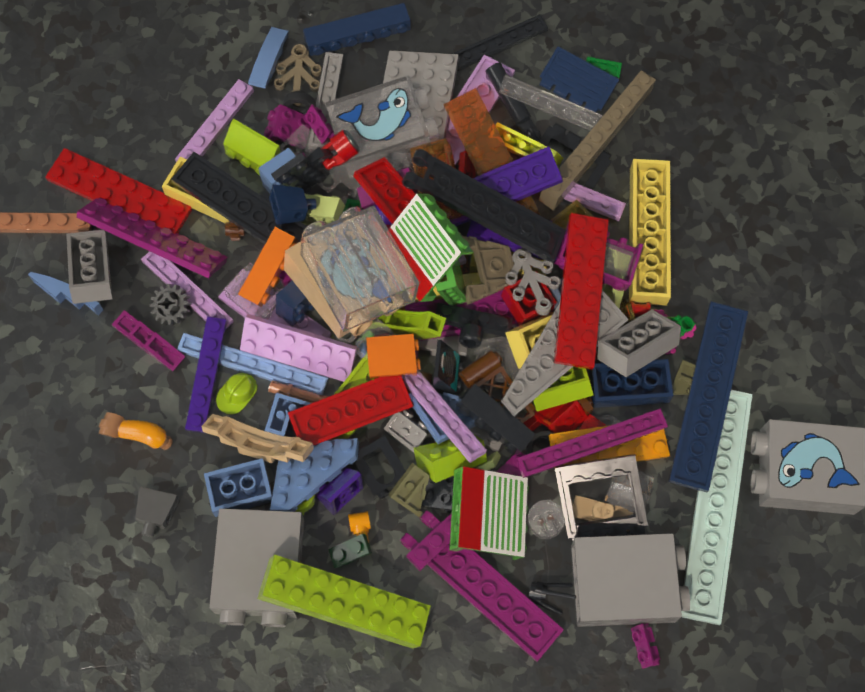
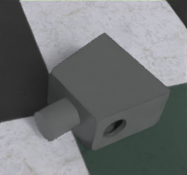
(155, 509)

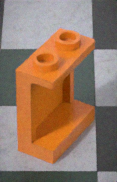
(392, 355)

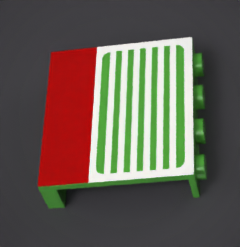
(428, 242)
(489, 512)

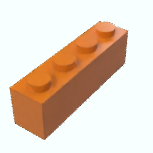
(267, 268)

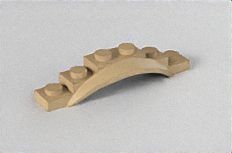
(257, 442)

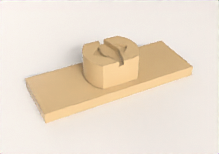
(593, 510)

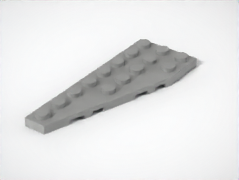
(539, 367)

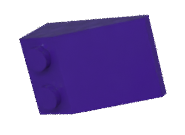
(340, 490)

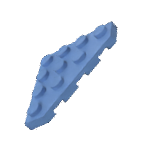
(302, 480)

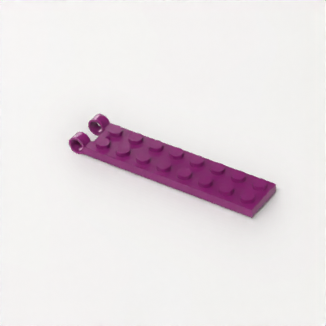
(492, 595)

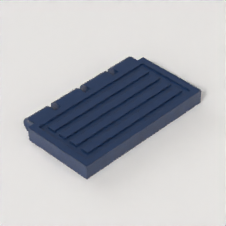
(579, 79)

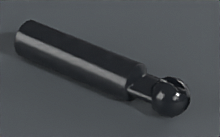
(515, 108)

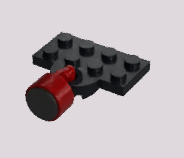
(306, 170)

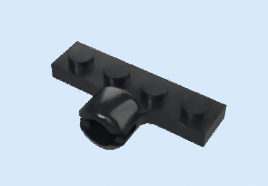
(473, 323)

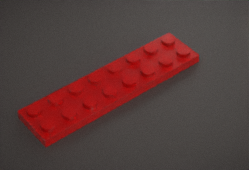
(97, 181)
(581, 291)

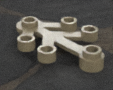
(298, 71)

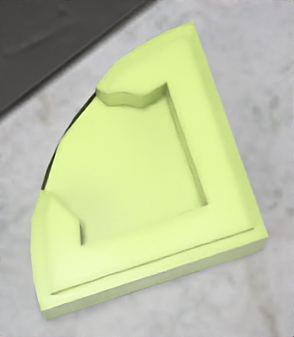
(492, 461)

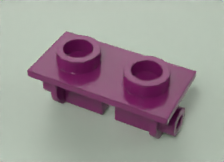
(317, 122)
(642, 636)

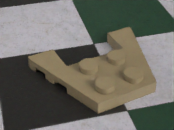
(493, 264)

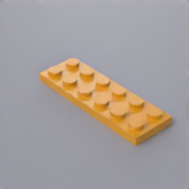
(645, 448)

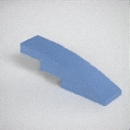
(268, 57)
(60, 291)

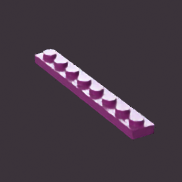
(591, 443)
(440, 537)

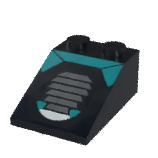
(446, 369)

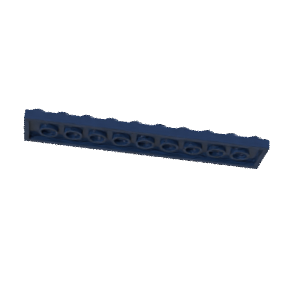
(708, 397)

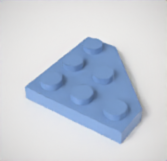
(436, 432)

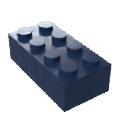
(292, 304)
(645, 386)

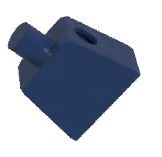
(289, 204)

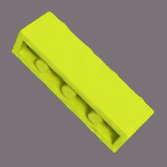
(521, 144)

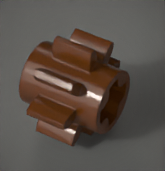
(233, 231)

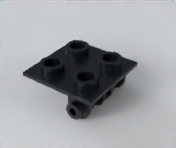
(439, 494)

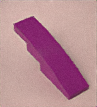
(148, 340)

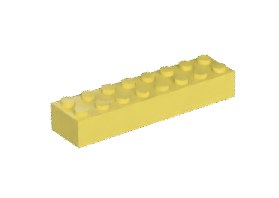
(651, 227)

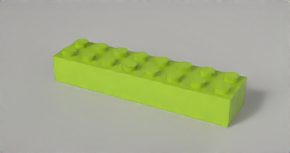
(344, 602)

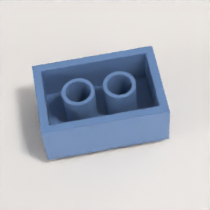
(238, 486)

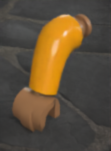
(142, 431)

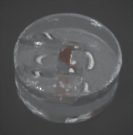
(545, 519)

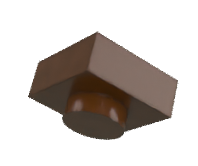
(587, 405)

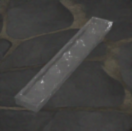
(549, 103)

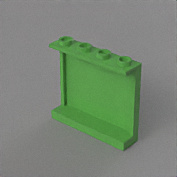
(452, 289)

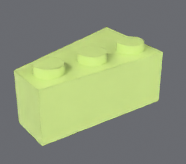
(327, 209)

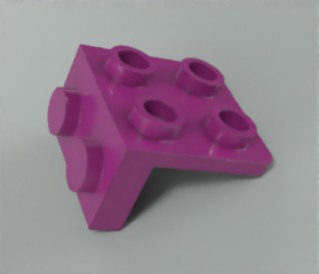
(283, 123)

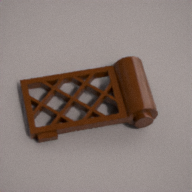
(485, 369)

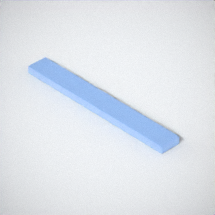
(258, 366)

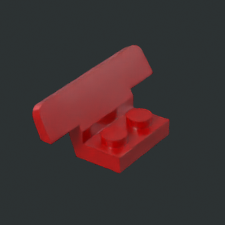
(558, 418)

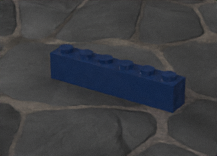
(357, 29)

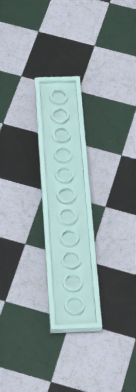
(715, 518)

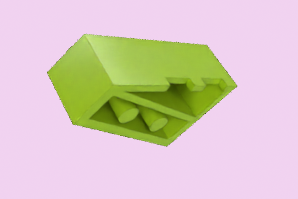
(443, 458)

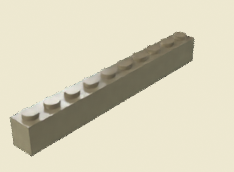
(598, 138)

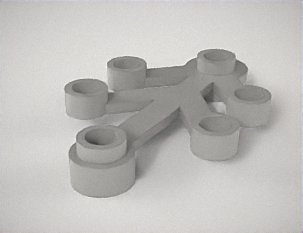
(531, 277)

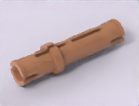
(289, 390)

